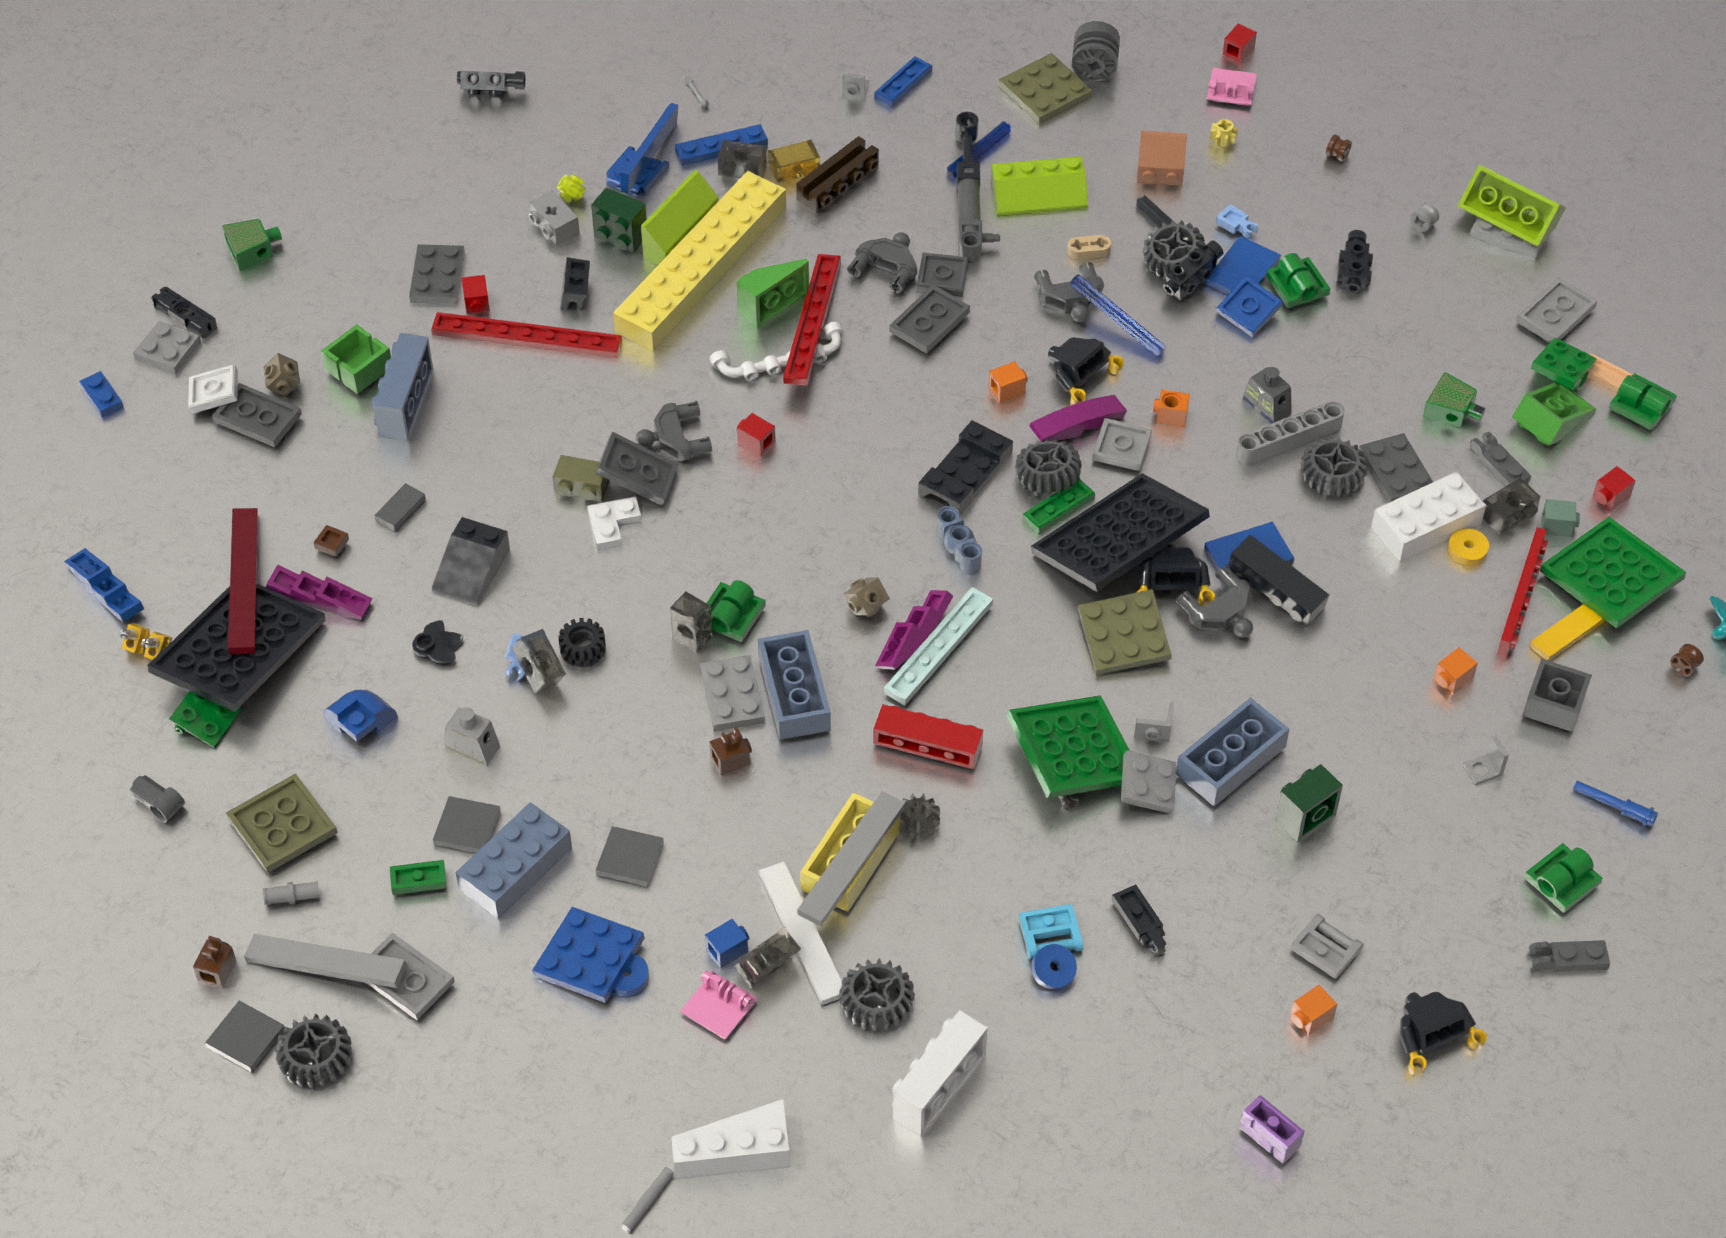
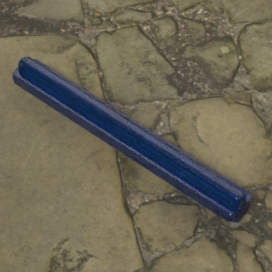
(1118, 315)

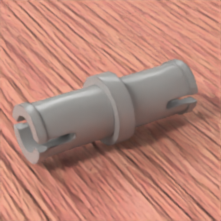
(291, 893)

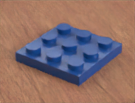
(588, 954)

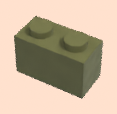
(578, 478)

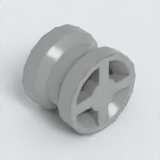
(1424, 217)

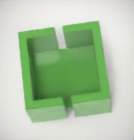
(356, 358)

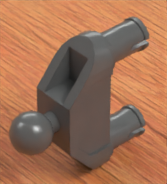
(887, 255)
(1064, 297)
(670, 434)
(1224, 610)

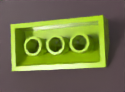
(1039, 186)
(1511, 206)
(677, 217)

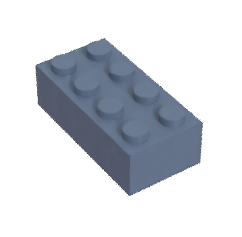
(402, 386)
(794, 684)
(1232, 751)
(514, 860)

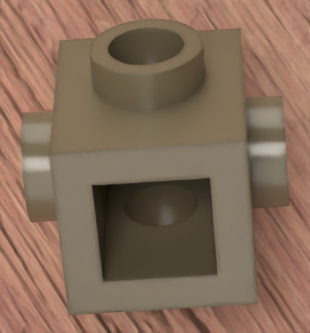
(281, 374)
(866, 596)

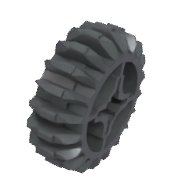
(1168, 243)
(1319, 461)
(1048, 466)
(873, 1004)
(296, 1056)

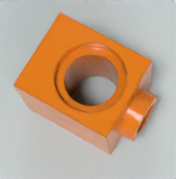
(1171, 408)

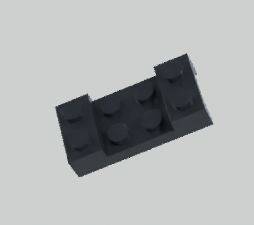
(967, 466)

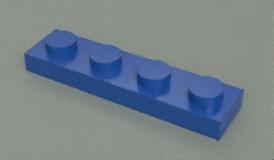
(710, 146)

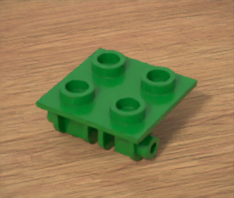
(202, 718)

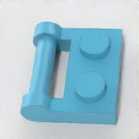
(1050, 923)

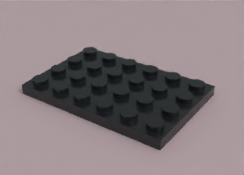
(1120, 532)
(200, 655)

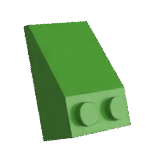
(771, 290)
(1552, 412)

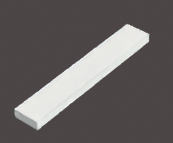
(813, 952)

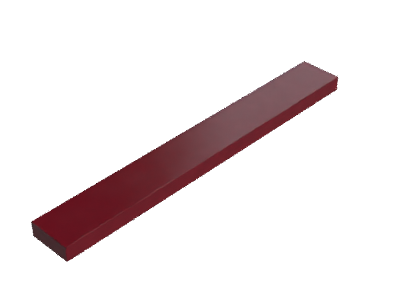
(243, 581)

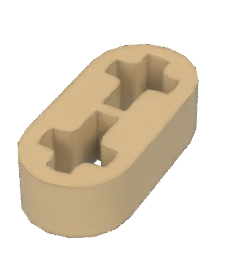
(1089, 247)

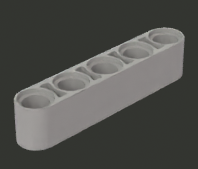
(1289, 433)

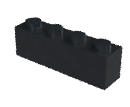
(1278, 580)

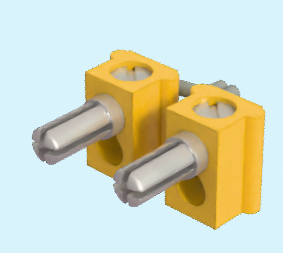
(141, 638)

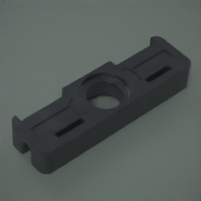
(174, 303)

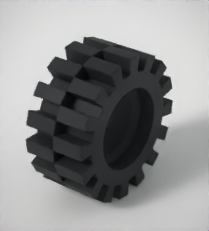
(585, 653)

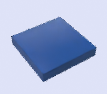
(1249, 306)

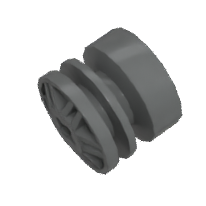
(1095, 51)

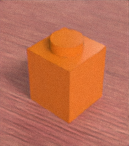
(1007, 381)
(1455, 670)
(1313, 1009)

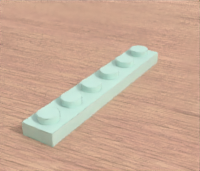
(938, 646)

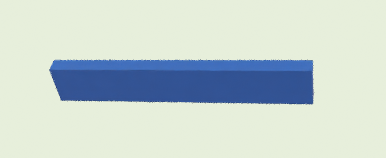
(649, 148)

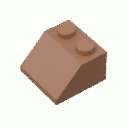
(1161, 158)

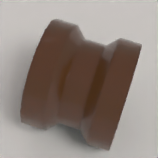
(1338, 148)
(1686, 660)

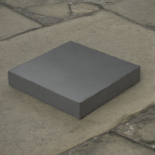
(943, 271)
(466, 824)
(629, 856)
(245, 1036)

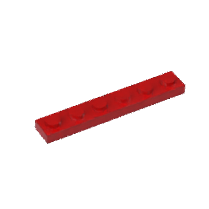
(1520, 600)

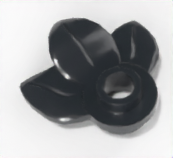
(439, 642)

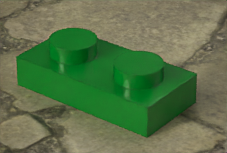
(418, 877)

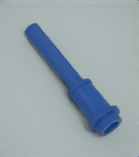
(1628, 808)

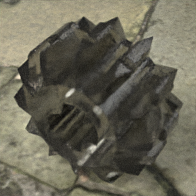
(919, 816)

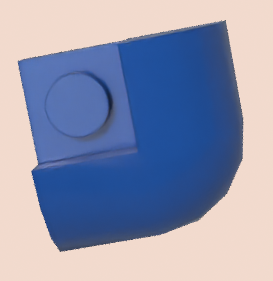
(359, 713)

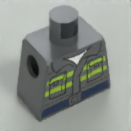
(1269, 395)

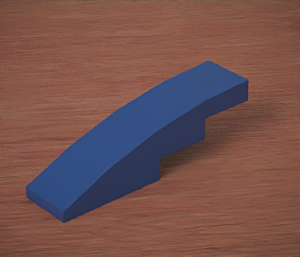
(104, 585)

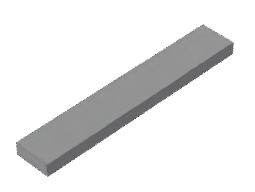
(851, 859)
(325, 960)

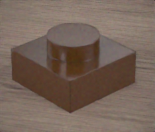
(331, 540)

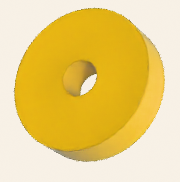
(1468, 556)

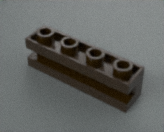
(837, 174)

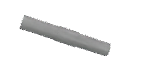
(647, 1199)

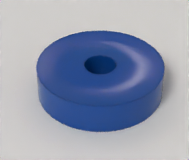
(1062, 958)
(635, 982)

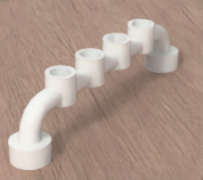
(720, 359)

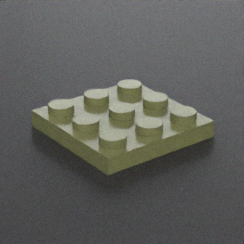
(1045, 88)
(1124, 632)
(281, 823)

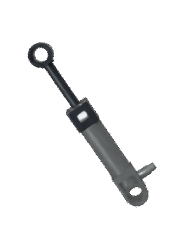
(968, 190)

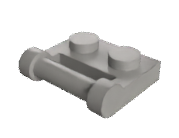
(1324, 952)

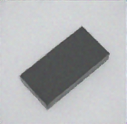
(400, 507)

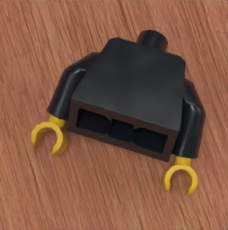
(1078, 361)
(1176, 570)
(1435, 1022)

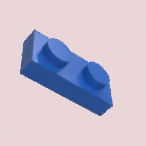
(101, 394)

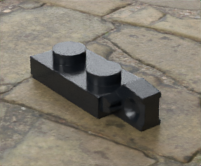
(1140, 918)

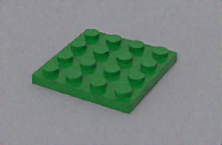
(1612, 572)
(1071, 745)

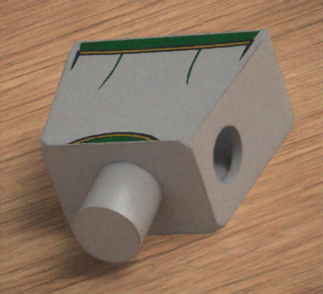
(471, 736)

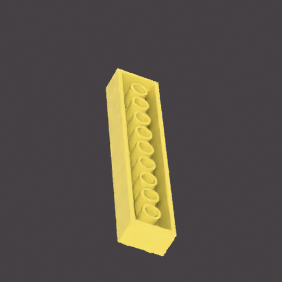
(699, 261)

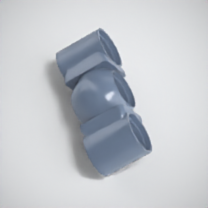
(959, 540)

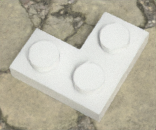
(608, 516)

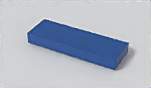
(903, 81)

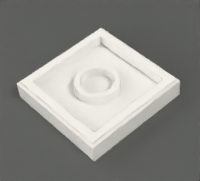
(213, 389)

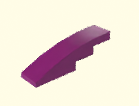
(1072, 420)
(320, 594)
(909, 635)

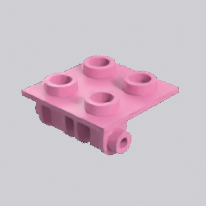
(1231, 86)
(718, 1004)

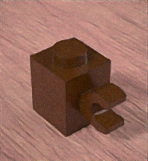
(730, 751)
(214, 962)

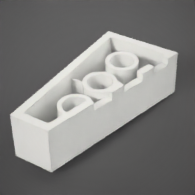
(734, 1144)

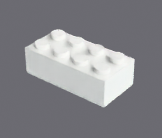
(1427, 516)
(939, 1072)

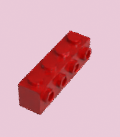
(928, 736)

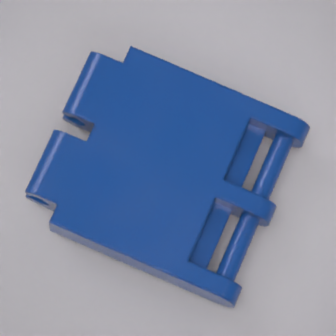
(646, 180)

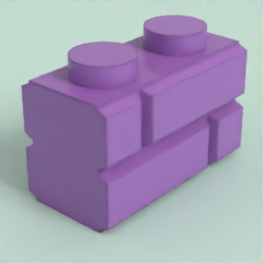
(1271, 1129)

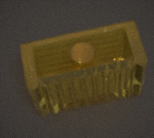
(793, 160)

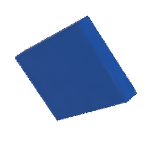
(1242, 260)
(1220, 549)

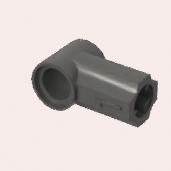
(161, 801)

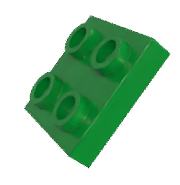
(1297, 280)
(1564, 364)
(1642, 401)
(734, 609)
(1564, 876)

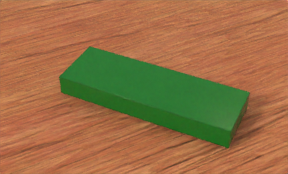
(1058, 506)

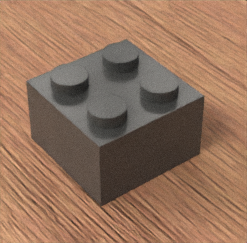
(1557, 695)

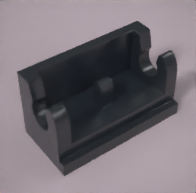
(574, 282)

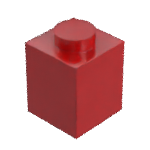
(1239, 43)
(475, 294)
(756, 434)
(1614, 488)

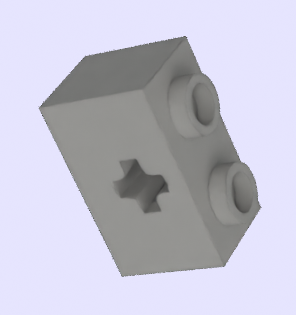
(554, 217)

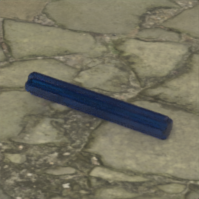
(982, 146)

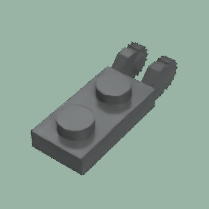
(1498, 460)
(1570, 955)

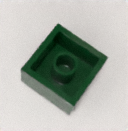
(618, 220)
(1308, 802)

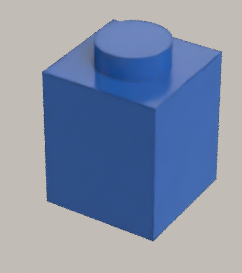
(727, 942)

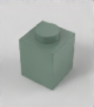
(1560, 517)

